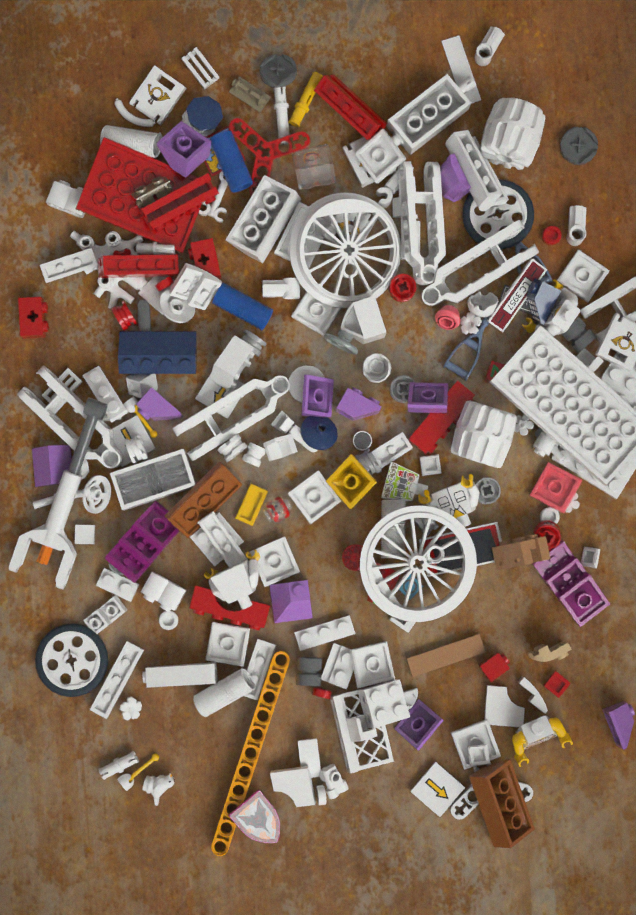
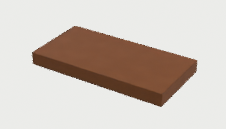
(203, 498)

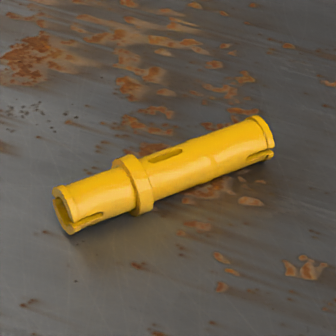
(302, 106)

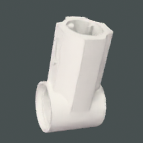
(489, 45)
(576, 223)
(287, 288)

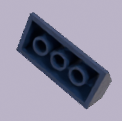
(157, 352)

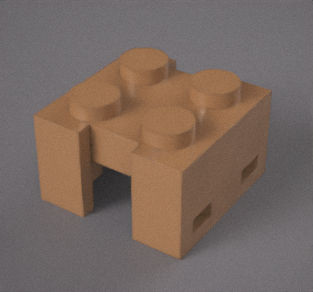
(520, 552)

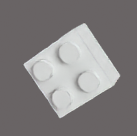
(383, 703)

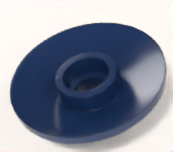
(314, 437)

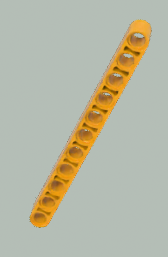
(250, 762)

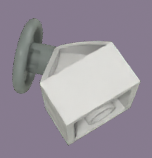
(360, 322)

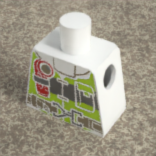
(402, 484)

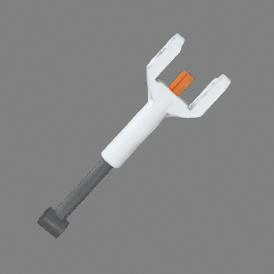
(52, 533)

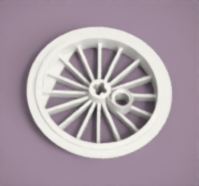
(342, 204)
(376, 584)

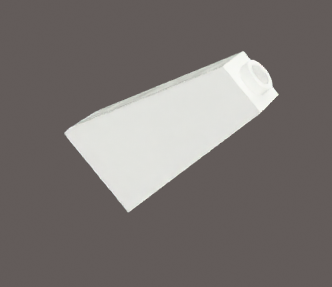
(181, 675)

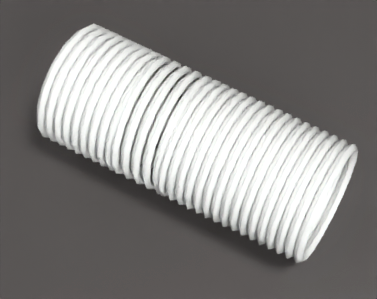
(137, 140)
(388, 507)
(222, 692)

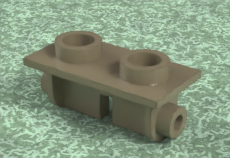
(249, 94)
(159, 186)

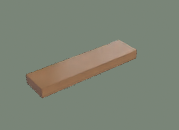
(445, 655)

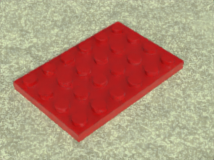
(115, 177)

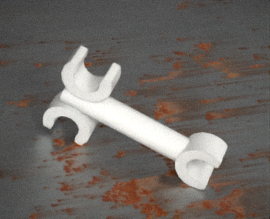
(213, 210)

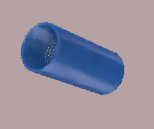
(231, 161)
(242, 304)

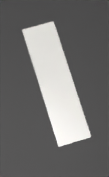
(460, 65)

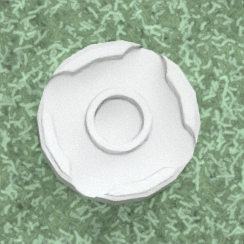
(297, 380)

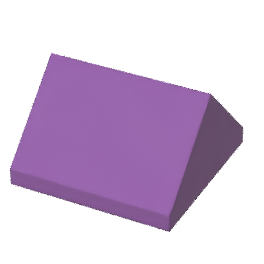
(317, 396)
(428, 397)
(50, 464)
(419, 725)

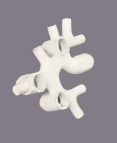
(106, 250)

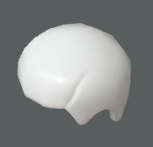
(482, 305)
(376, 368)

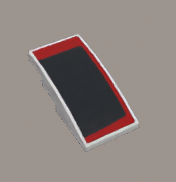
(483, 538)

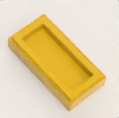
(251, 504)

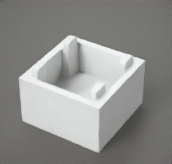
(232, 363)

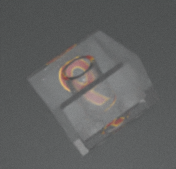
(314, 167)

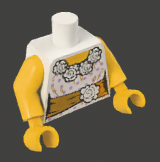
(536, 733)

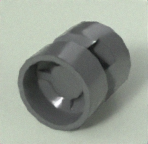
(579, 335)
(308, 671)

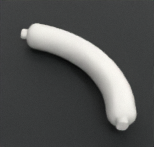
(131, 118)

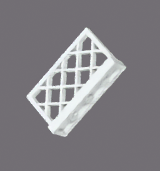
(348, 747)

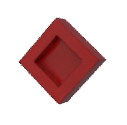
(556, 684)

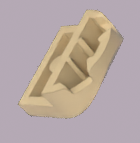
(545, 654)

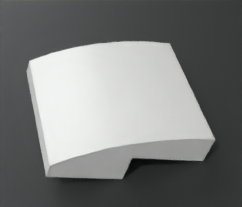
(195, 286)

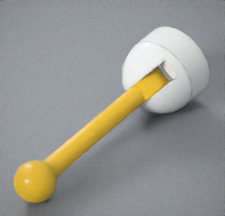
(131, 407)
(127, 780)

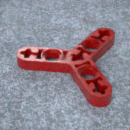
(273, 145)

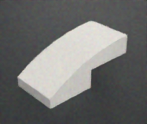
(535, 698)
(310, 756)

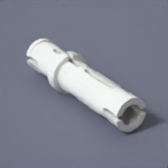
(281, 113)

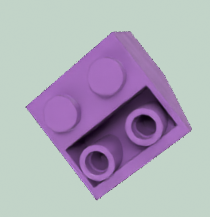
(356, 406)

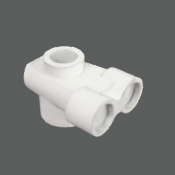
(333, 780)

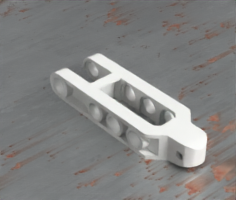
(422, 267)
(439, 291)
(611, 298)
(271, 390)
(106, 453)

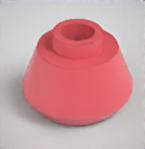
(448, 317)

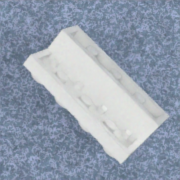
(477, 170)

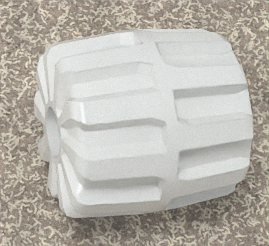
(512, 133)
(483, 434)

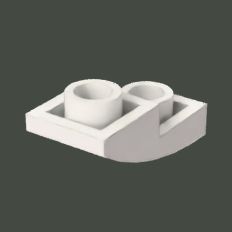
(105, 615)

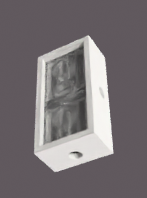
(153, 479)

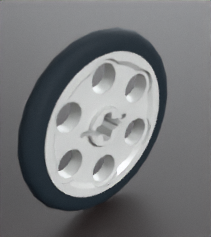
(522, 206)
(52, 678)

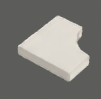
(500, 709)
(295, 783)

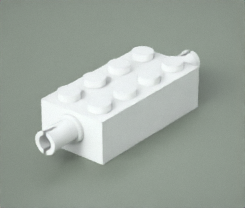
(430, 113)

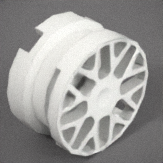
(232, 448)
(136, 449)

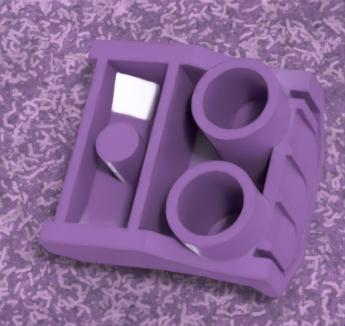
(453, 180)

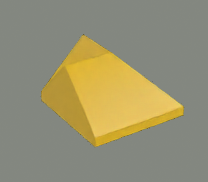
(351, 481)

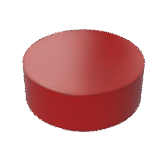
(551, 235)
(164, 284)
(320, 692)

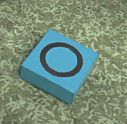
(414, 590)

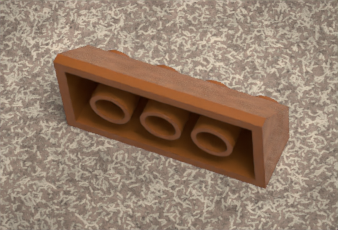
(502, 803)

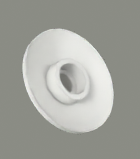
(175, 308)

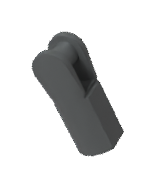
(144, 318)

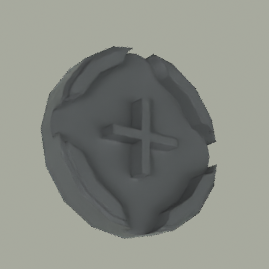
(278, 70)
(578, 145)

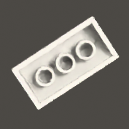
(263, 218)

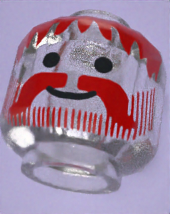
(277, 510)

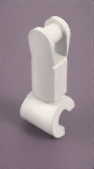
(388, 190)
(285, 424)

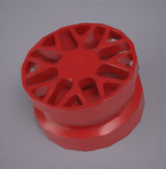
(402, 288)
(123, 315)
(551, 532)
(351, 557)

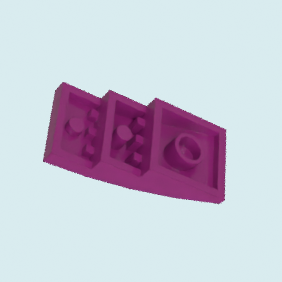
(142, 542)
(571, 584)

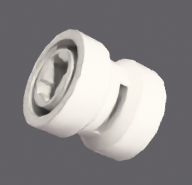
(254, 454)

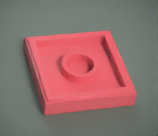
(556, 487)

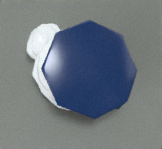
(203, 115)

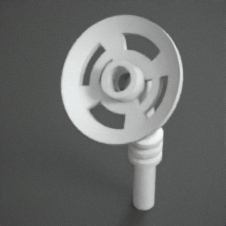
(92, 493)

